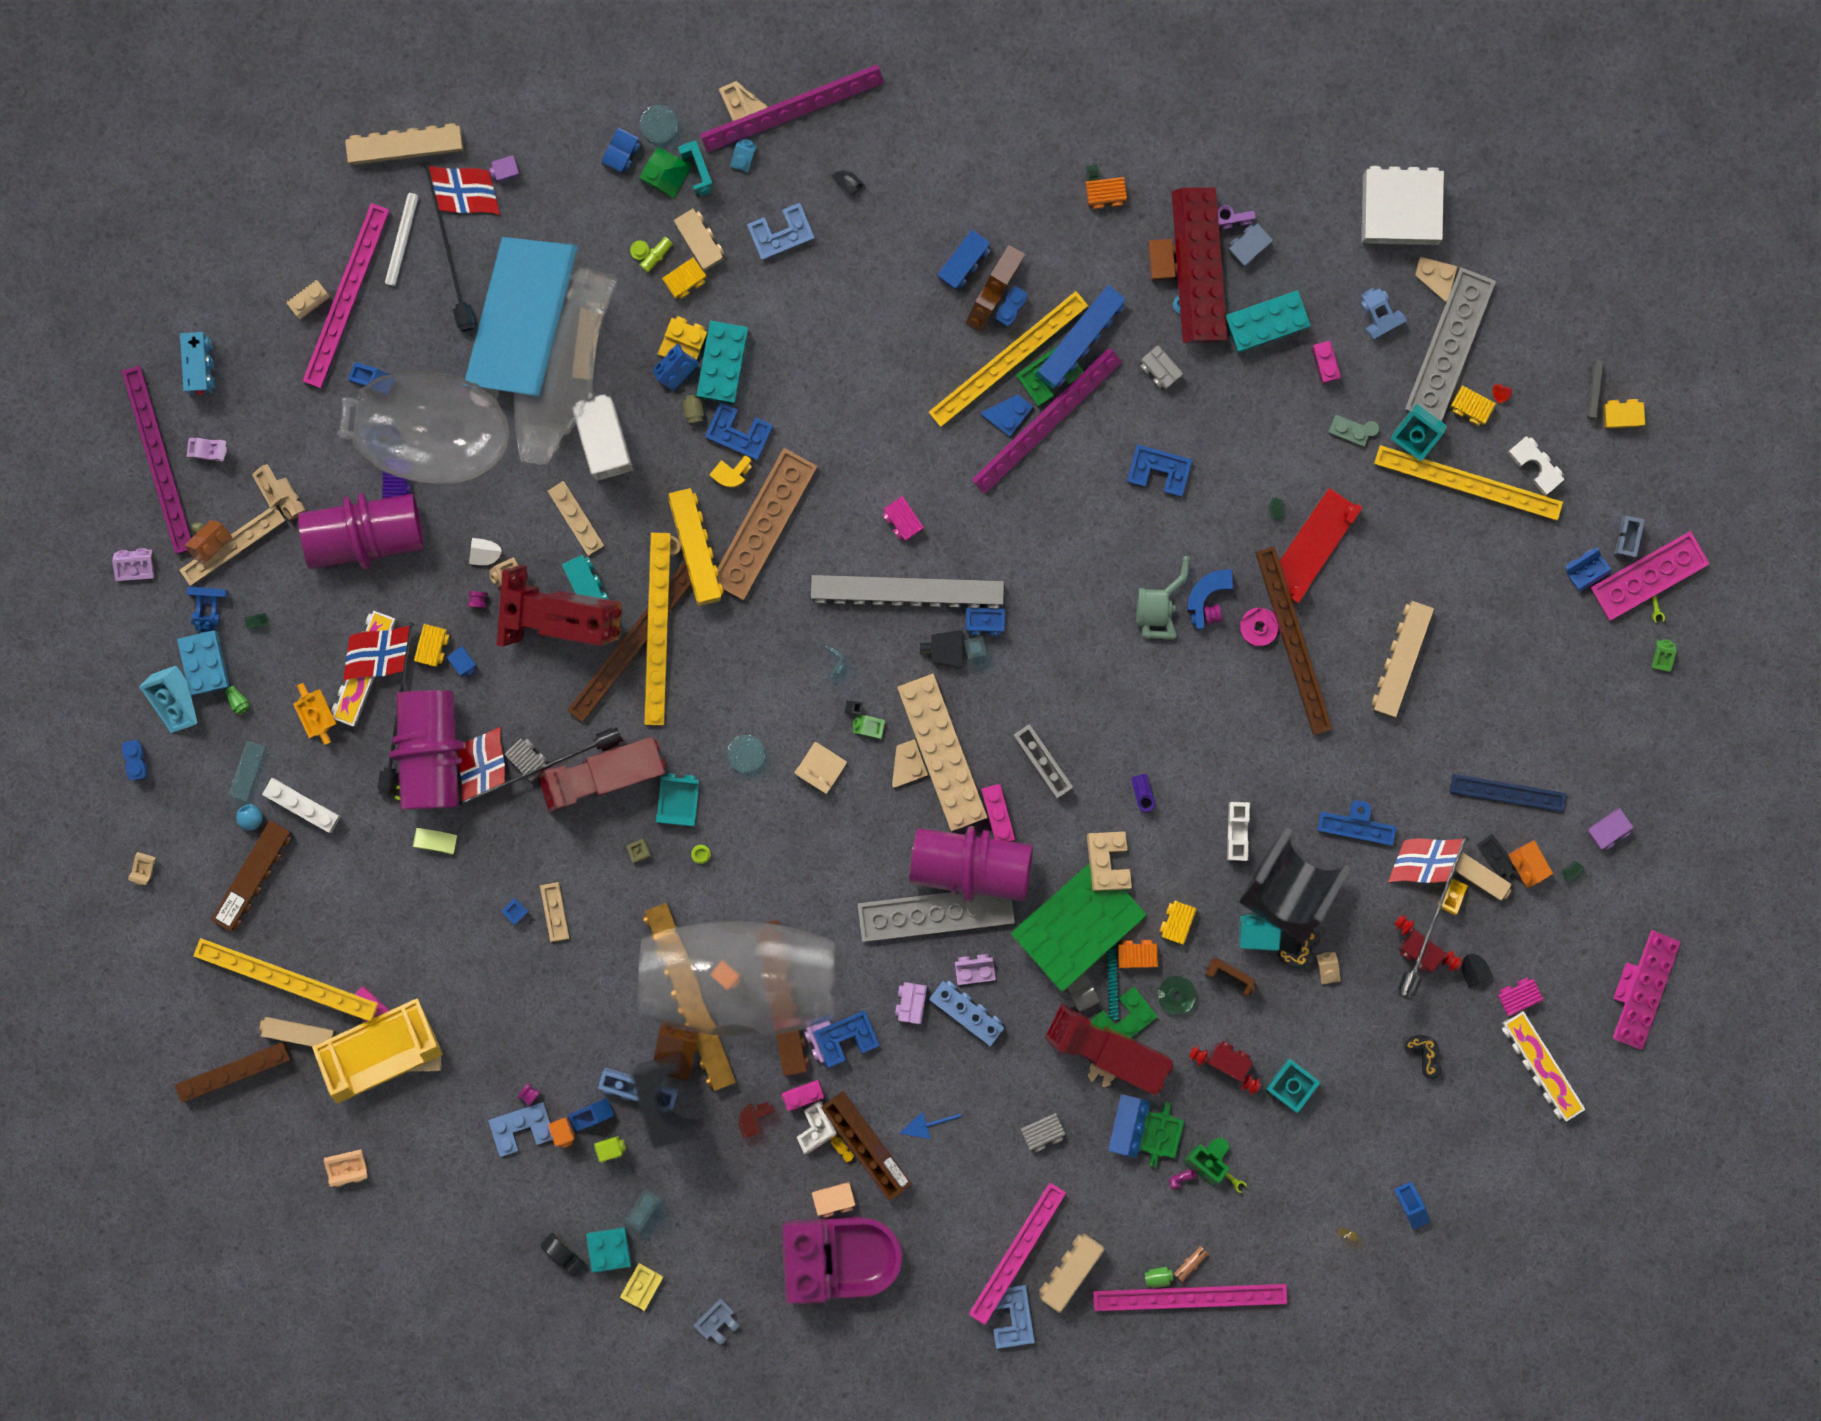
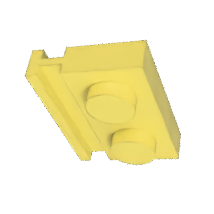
(641, 1286)

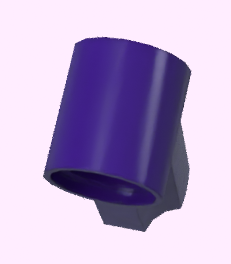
(1142, 791)

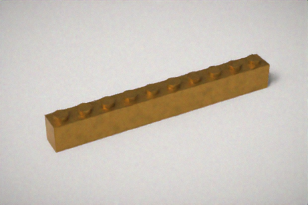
(709, 1046)

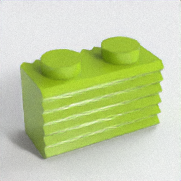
(610, 1148)

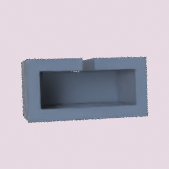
(1250, 245)
(1631, 532)

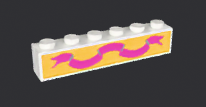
(356, 690)
(1543, 1066)

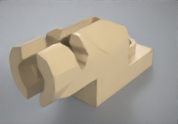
(278, 492)

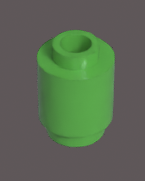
(1159, 1277)

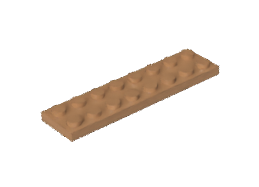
(764, 523)

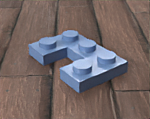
(773, 244)
(504, 1126)
(1021, 1328)

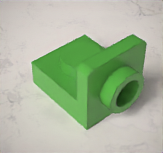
(1664, 655)
(868, 726)

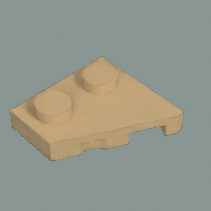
(740, 101)
(1436, 276)
(908, 764)

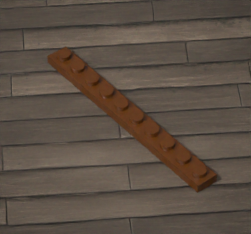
(1293, 640)
(625, 651)

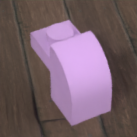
(206, 449)

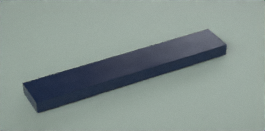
(1507, 792)

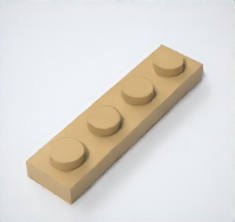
(575, 518)

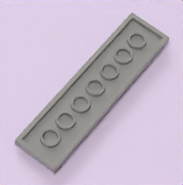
(1451, 342)
(931, 915)

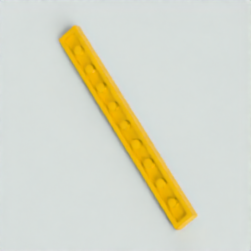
(1008, 359)
(1468, 483)
(657, 628)
(286, 979)

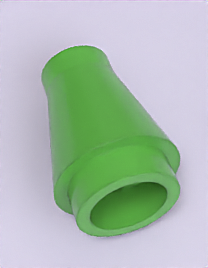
(237, 701)

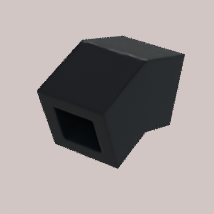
(850, 705)

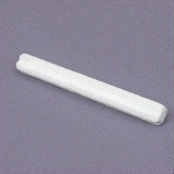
(401, 239)

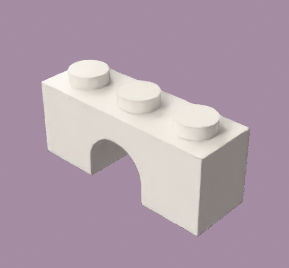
(1527, 451)
(1237, 831)

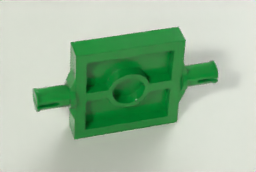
(1161, 1134)

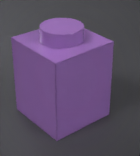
(504, 169)

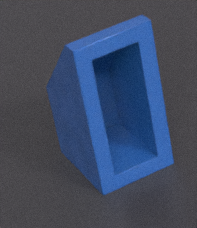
(364, 374)
(591, 1115)
(1412, 1205)

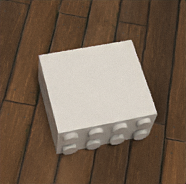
(1402, 206)
(603, 439)

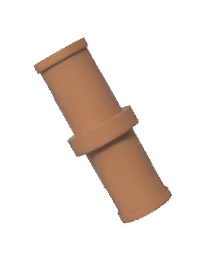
(1191, 1264)

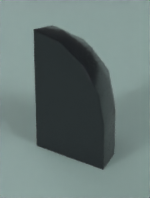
(848, 181)
(1475, 970)

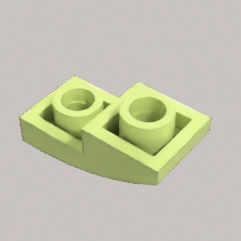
(434, 841)

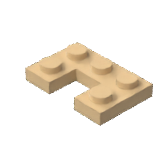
(1101, 874)

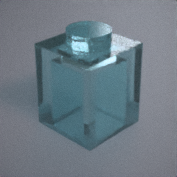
(975, 648)

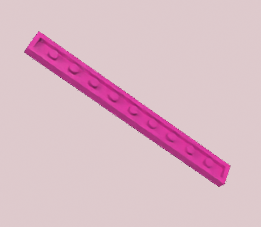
(346, 295)
(1190, 1297)

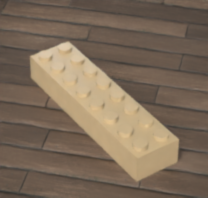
(942, 752)

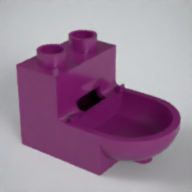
(863, 1258)

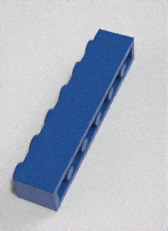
(1080, 336)

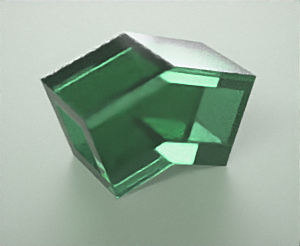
(1092, 168)
(1275, 508)
(256, 621)
(1572, 871)

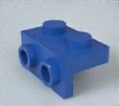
(674, 367)
(1587, 569)
(985, 620)

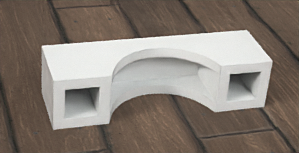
(301, 805)

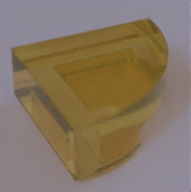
(1348, 1234)

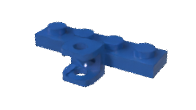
(1357, 825)

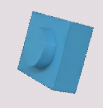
(743, 155)

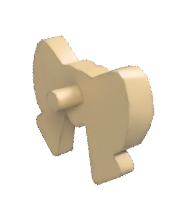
(1094, 1071)

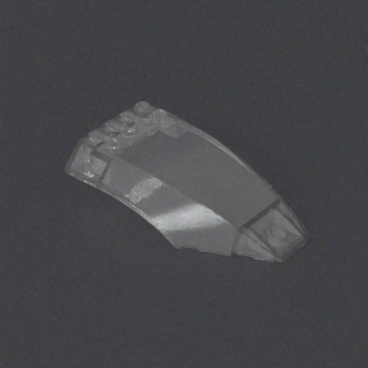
(569, 372)

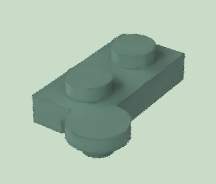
(1353, 431)

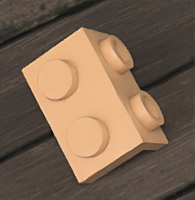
(346, 1168)

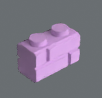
(911, 1002)

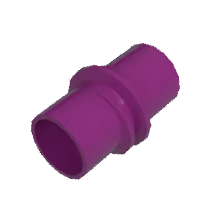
(360, 531)
(427, 749)
(971, 864)

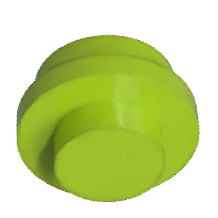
(639, 250)
(700, 854)

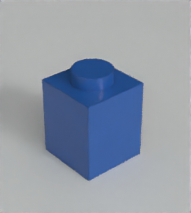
(462, 662)

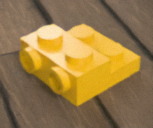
(687, 336)

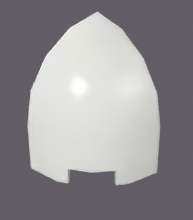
(483, 552)

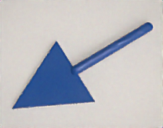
(919, 1128)

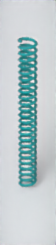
(1112, 971)

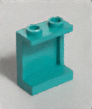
(692, 149)
(677, 800)

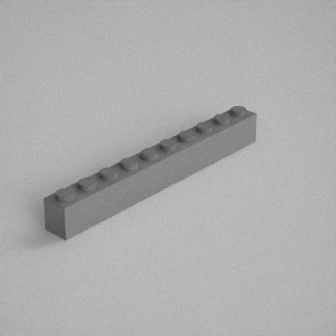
(907, 590)

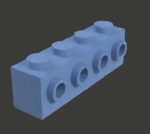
(966, 1013)
(621, 1084)

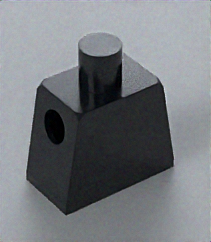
(945, 648)

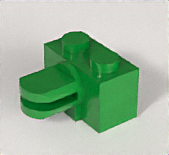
(1208, 1160)

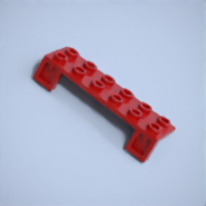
(1316, 542)

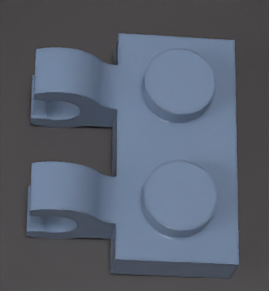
(714, 1319)

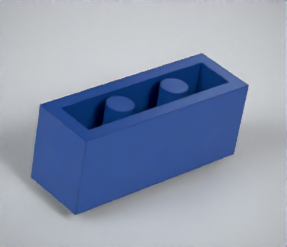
(964, 260)
(1129, 1125)

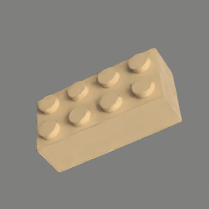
(1071, 1272)

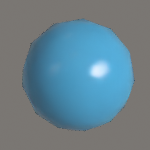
(249, 817)

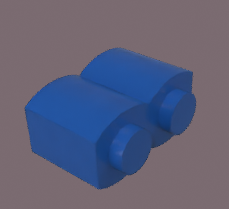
(620, 151)
(1014, 302)
(134, 755)

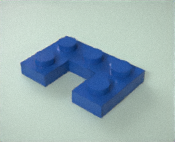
(722, 433)
(1148, 458)
(829, 1036)

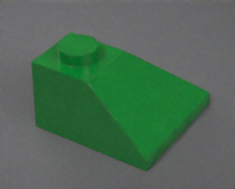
(665, 172)

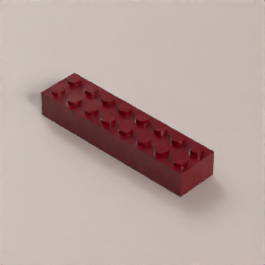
(1199, 265)

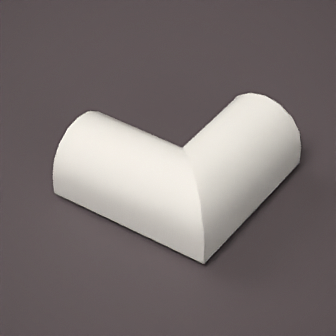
(820, 1130)

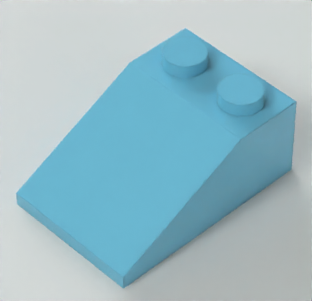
(170, 698)

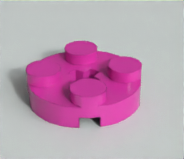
(1261, 616)

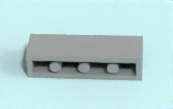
(1042, 761)

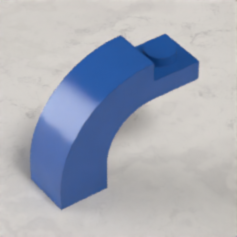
(1212, 582)

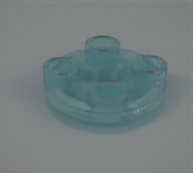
(659, 124)
(746, 753)

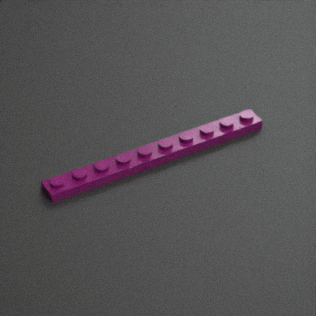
(792, 108)
(1046, 421)
(157, 458)

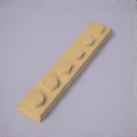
(240, 541)

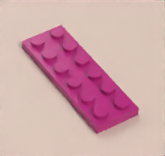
(1649, 575)

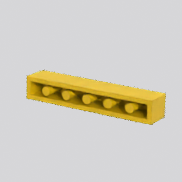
(694, 546)

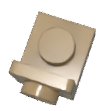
(496, 571)

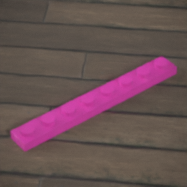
(1017, 1253)

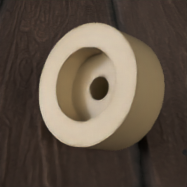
(674, 546)

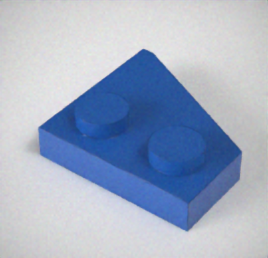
(1008, 414)

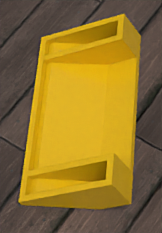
(377, 1051)

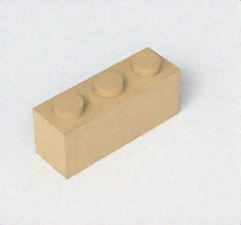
(699, 239)

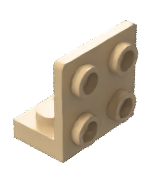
(820, 767)

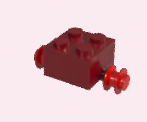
(1432, 955)
(1228, 1061)

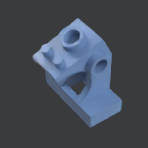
(1374, 299)

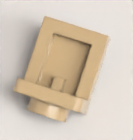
(142, 869)
(1328, 968)

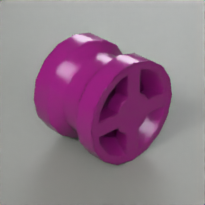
(477, 599)
(1212, 614)
(528, 1094)

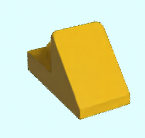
(1454, 896)

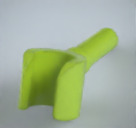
(1656, 610)
(1236, 1182)

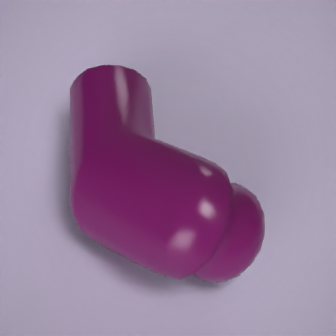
(1181, 1177)

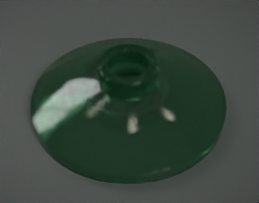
(1186, 999)

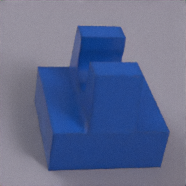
(514, 911)

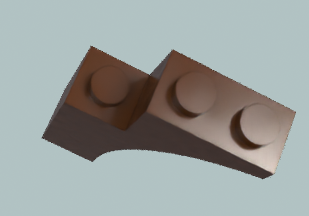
(994, 288)

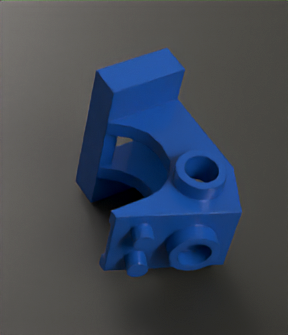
(210, 597)

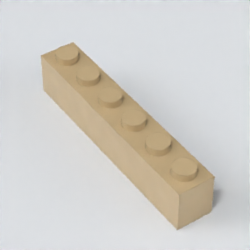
(404, 145)
(1403, 658)

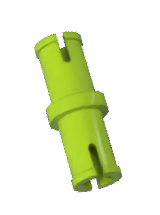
(656, 254)

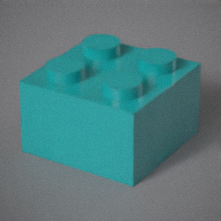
(1418, 432)
(1257, 933)
(1292, 1085)
(608, 1249)

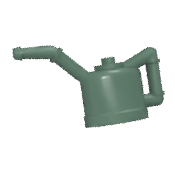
(1156, 608)

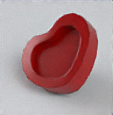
(1501, 393)

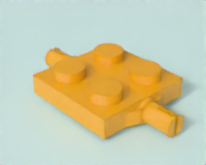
(314, 713)

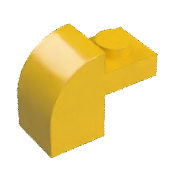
(727, 476)

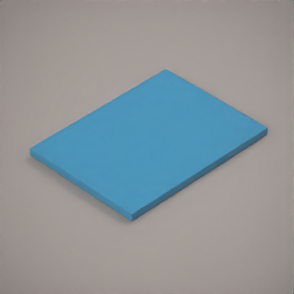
(521, 315)

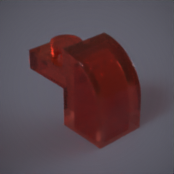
(748, 1119)

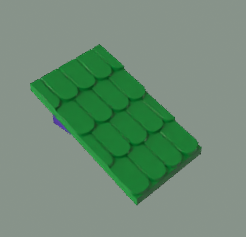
(1076, 928)

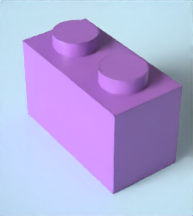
(1609, 829)

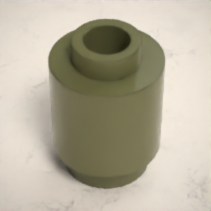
(693, 409)

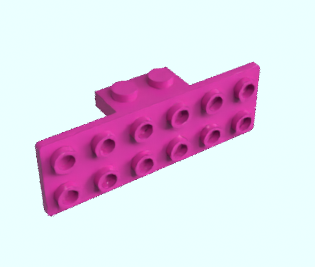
(1643, 988)

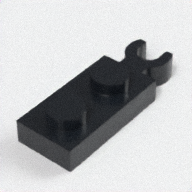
(1497, 857)

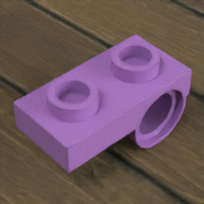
(1242, 218)

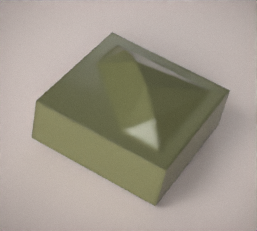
(638, 851)

